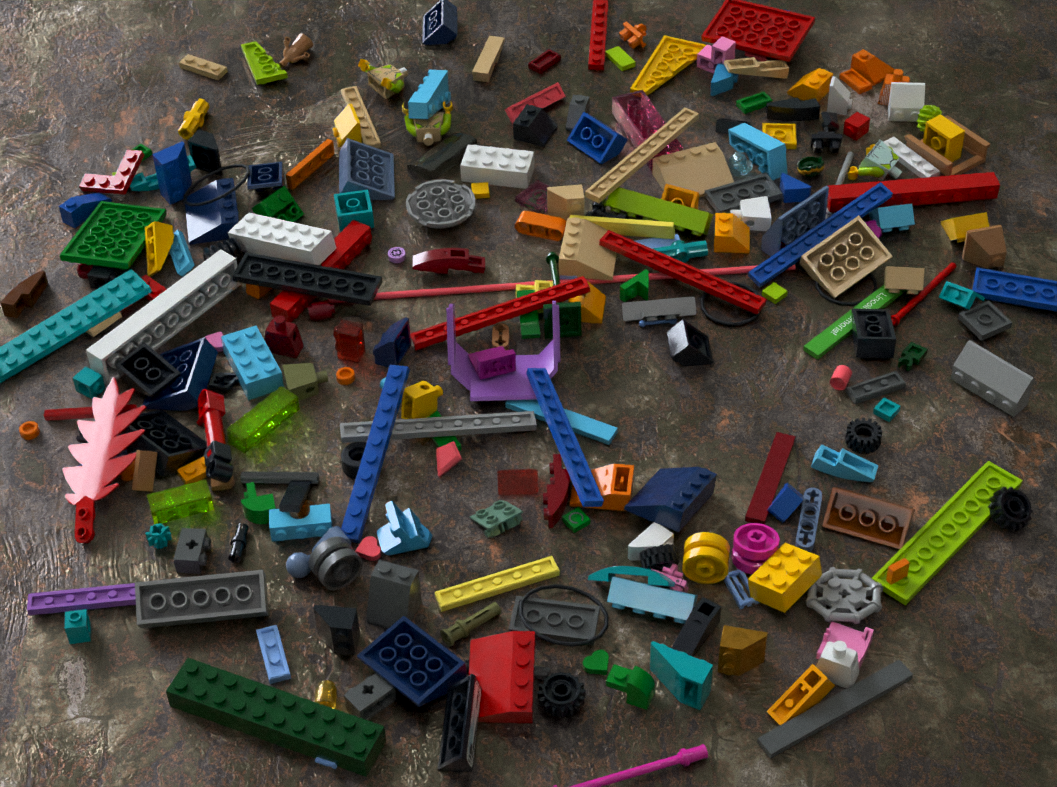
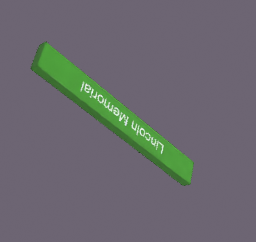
(843, 326)

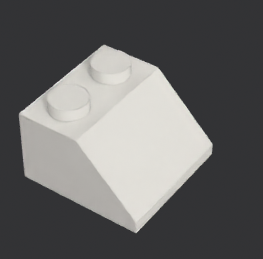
(905, 101)

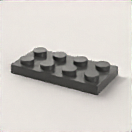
(729, 196)
(557, 619)

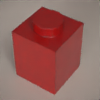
(856, 126)

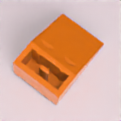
(614, 484)

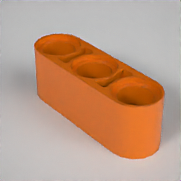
(541, 225)

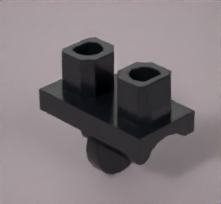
(826, 139)

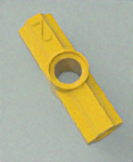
(193, 119)

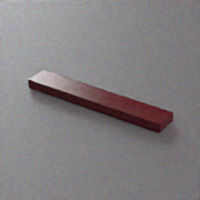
(770, 478)

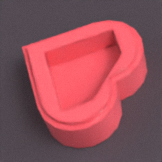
(369, 549)

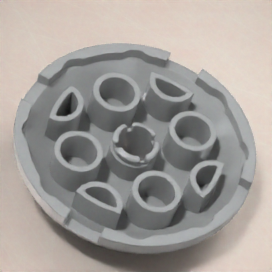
(440, 204)

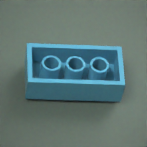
(252, 362)

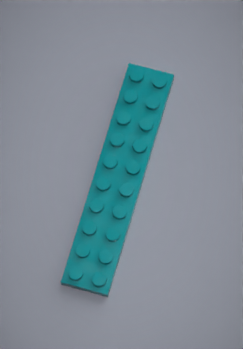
(71, 323)

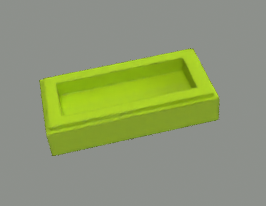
(620, 58)

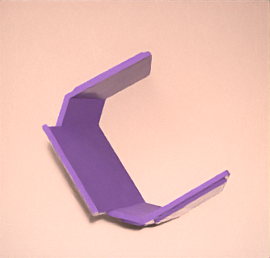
(505, 386)

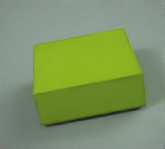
(774, 293)

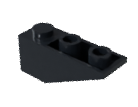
(698, 627)

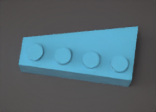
(430, 95)
(761, 148)

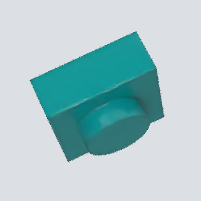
(886, 409)

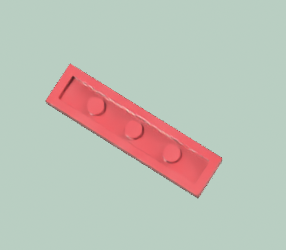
(540, 99)

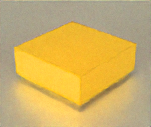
(480, 190)

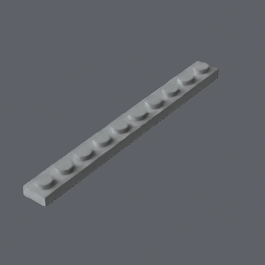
(445, 426)

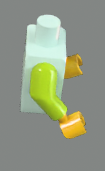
(877, 163)

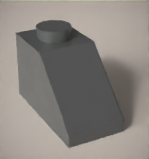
(576, 108)

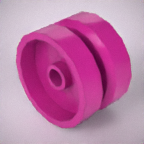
(753, 546)

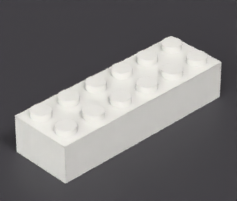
(283, 239)

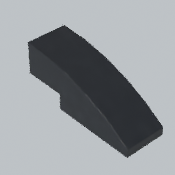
(793, 110)

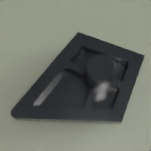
(830, 120)
(223, 381)

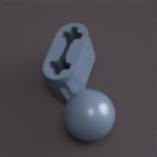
(297, 563)

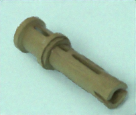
(463, 627)

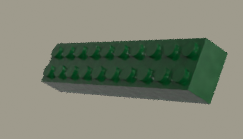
(276, 716)

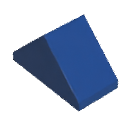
(793, 189)
(785, 502)

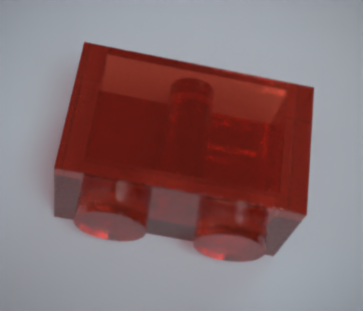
(349, 341)

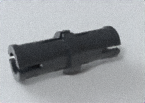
(238, 542)

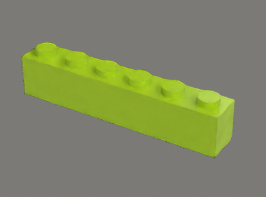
(660, 210)

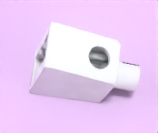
(755, 213)
(839, 664)

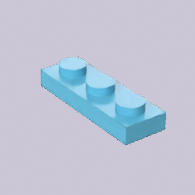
(180, 254)

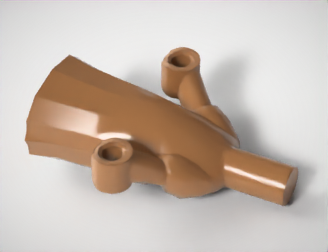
(297, 48)

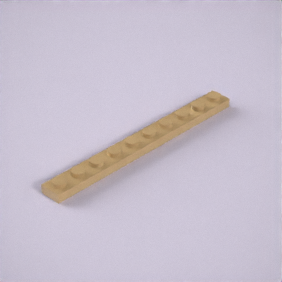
(641, 155)

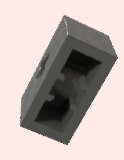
(192, 550)
(369, 697)

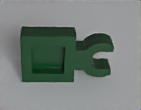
(912, 354)

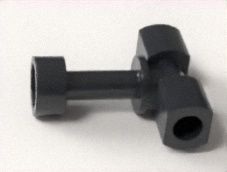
(599, 210)

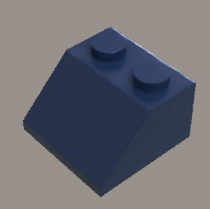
(393, 344)

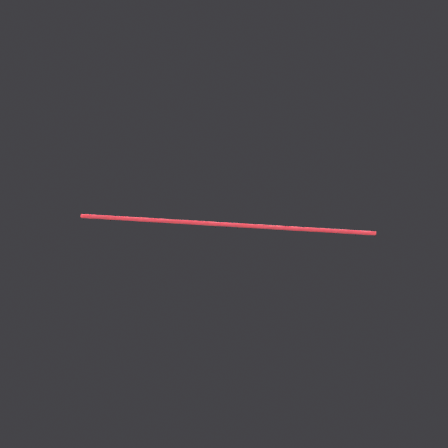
(512, 286)

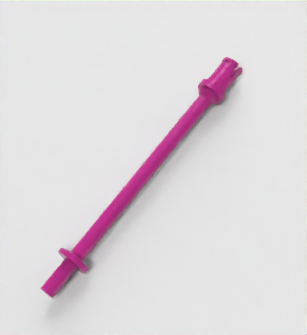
(683, 757)

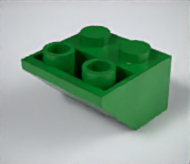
(279, 206)

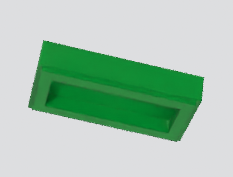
(753, 102)

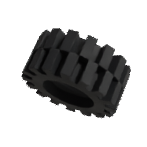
(860, 443)
(659, 557)

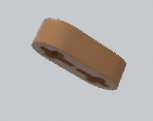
(504, 338)

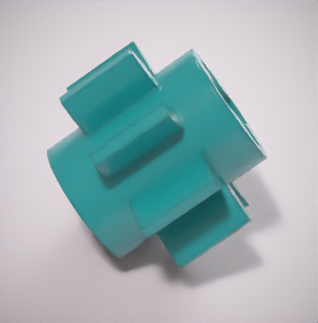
(158, 536)

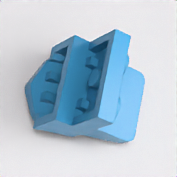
(402, 532)

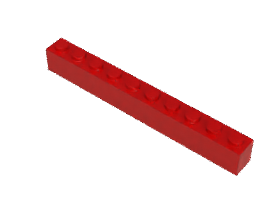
(921, 190)

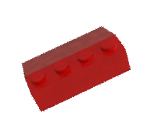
(506, 675)

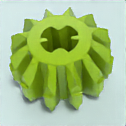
(927, 113)

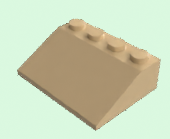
(693, 169)
(582, 253)
(845, 257)

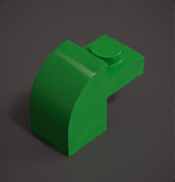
(257, 507)
(636, 683)

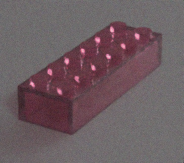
(640, 120)

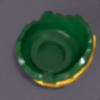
(810, 166)

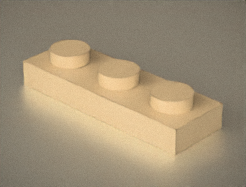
(203, 67)

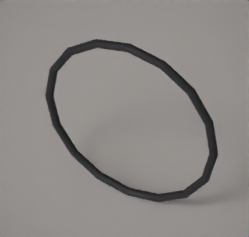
(221, 196)
(571, 644)

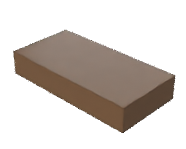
(144, 470)

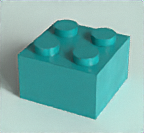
(353, 206)

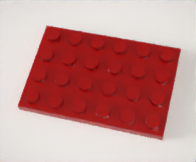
(759, 29)

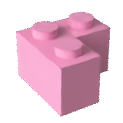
(721, 50)

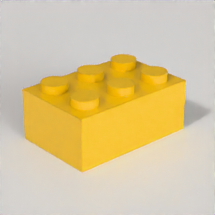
(784, 577)

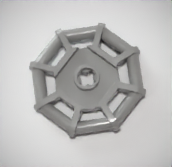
(845, 608)

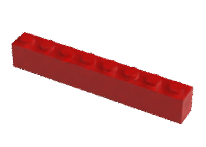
(349, 245)

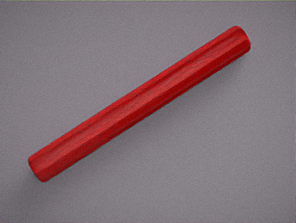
(77, 413)

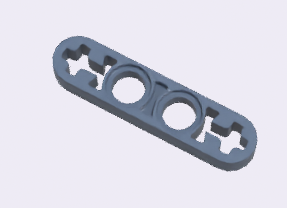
(810, 520)

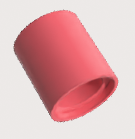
(840, 377)

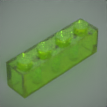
(262, 419)

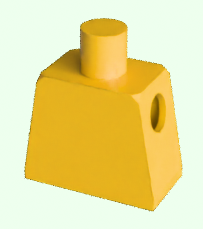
(420, 400)

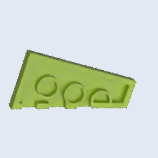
(262, 65)

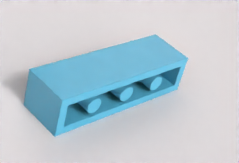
(651, 598)

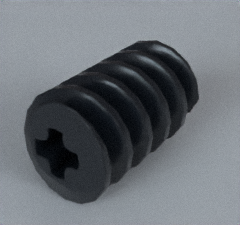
(231, 247)

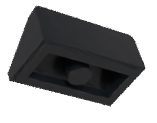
(723, 124)

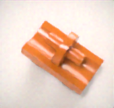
(636, 34)

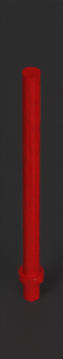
(926, 290)

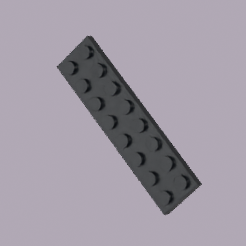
(307, 279)

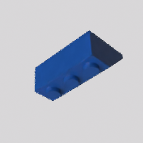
(596, 139)
(172, 172)

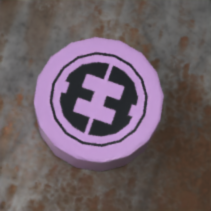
(396, 255)

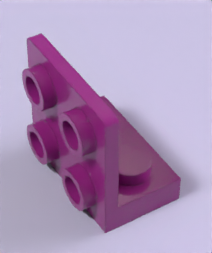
(493, 362)

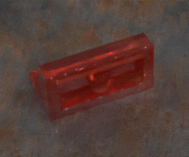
(517, 481)

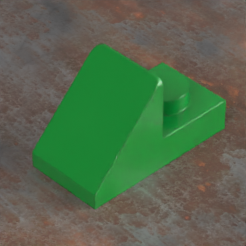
(635, 286)

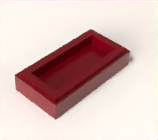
(544, 61)

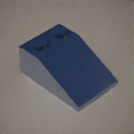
(266, 176)

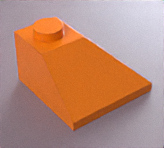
(870, 67)

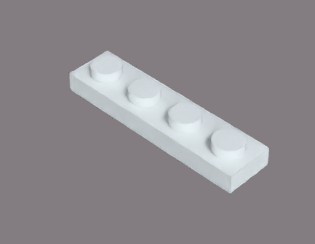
(912, 160)

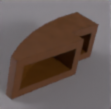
(24, 294)

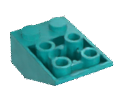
(682, 674)

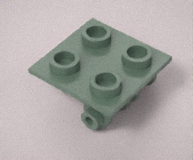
(498, 518)

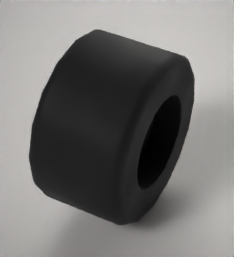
(349, 458)

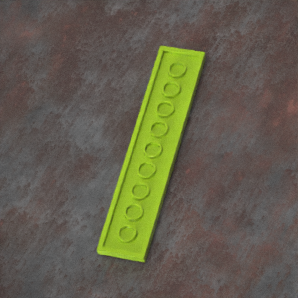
(946, 532)

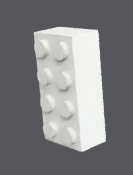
(497, 166)

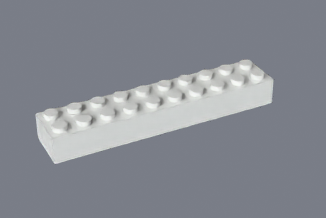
(165, 314)

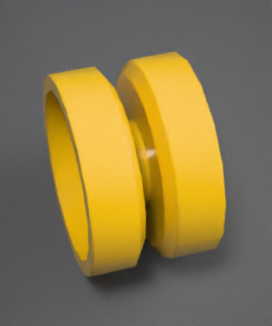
(706, 558)

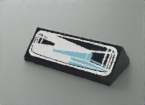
(460, 726)

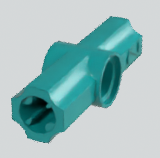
(683, 251)

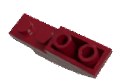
(448, 258)
(557, 492)

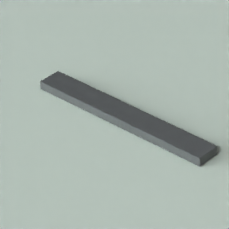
(834, 709)

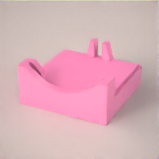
(853, 638)

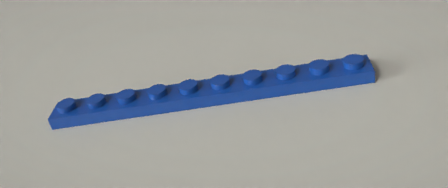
(792, 253)
(564, 438)
(374, 452)

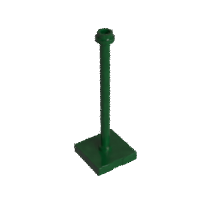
(568, 312)

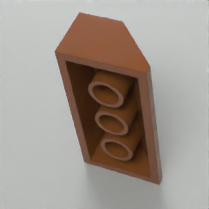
(868, 517)

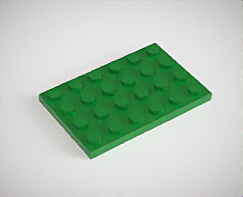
(112, 235)

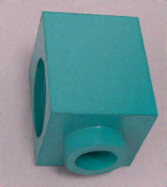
(89, 383)
(77, 626)

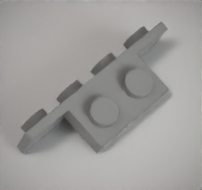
(659, 308)

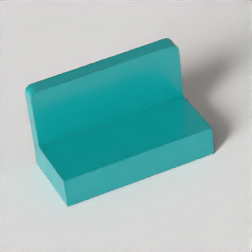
(959, 295)

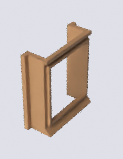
(972, 143)

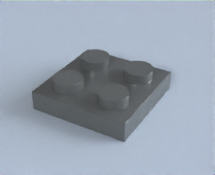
(985, 320)

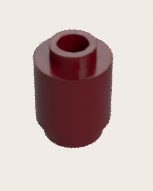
(321, 310)

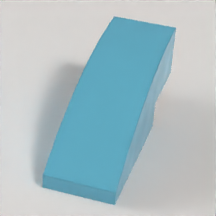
(844, 464)

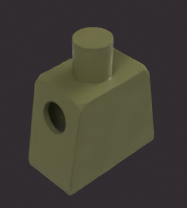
(303, 380)

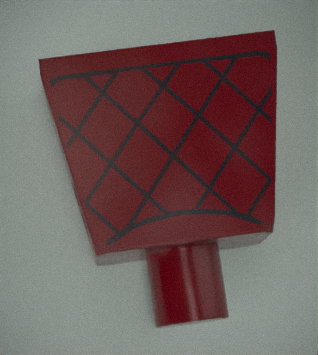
(283, 338)

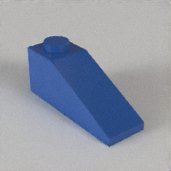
(79, 208)

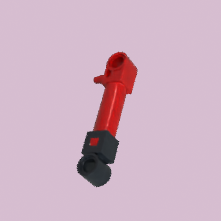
(217, 454)

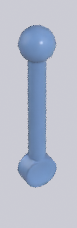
(642, 323)

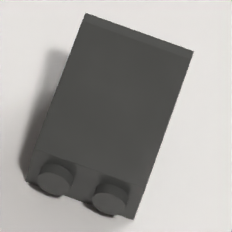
(392, 594)

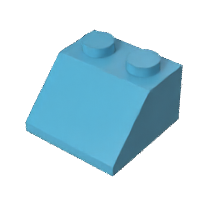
(893, 217)

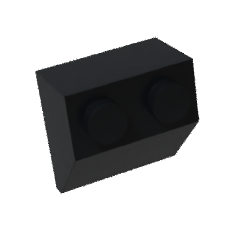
(533, 126)
(205, 152)
(689, 345)
(338, 628)

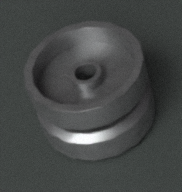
(335, 563)

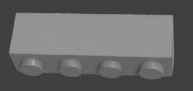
(992, 378)

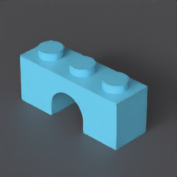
(285, 527)

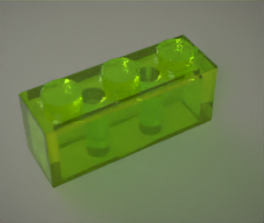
(180, 502)

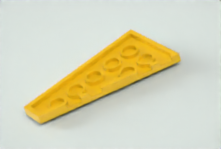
(666, 61)

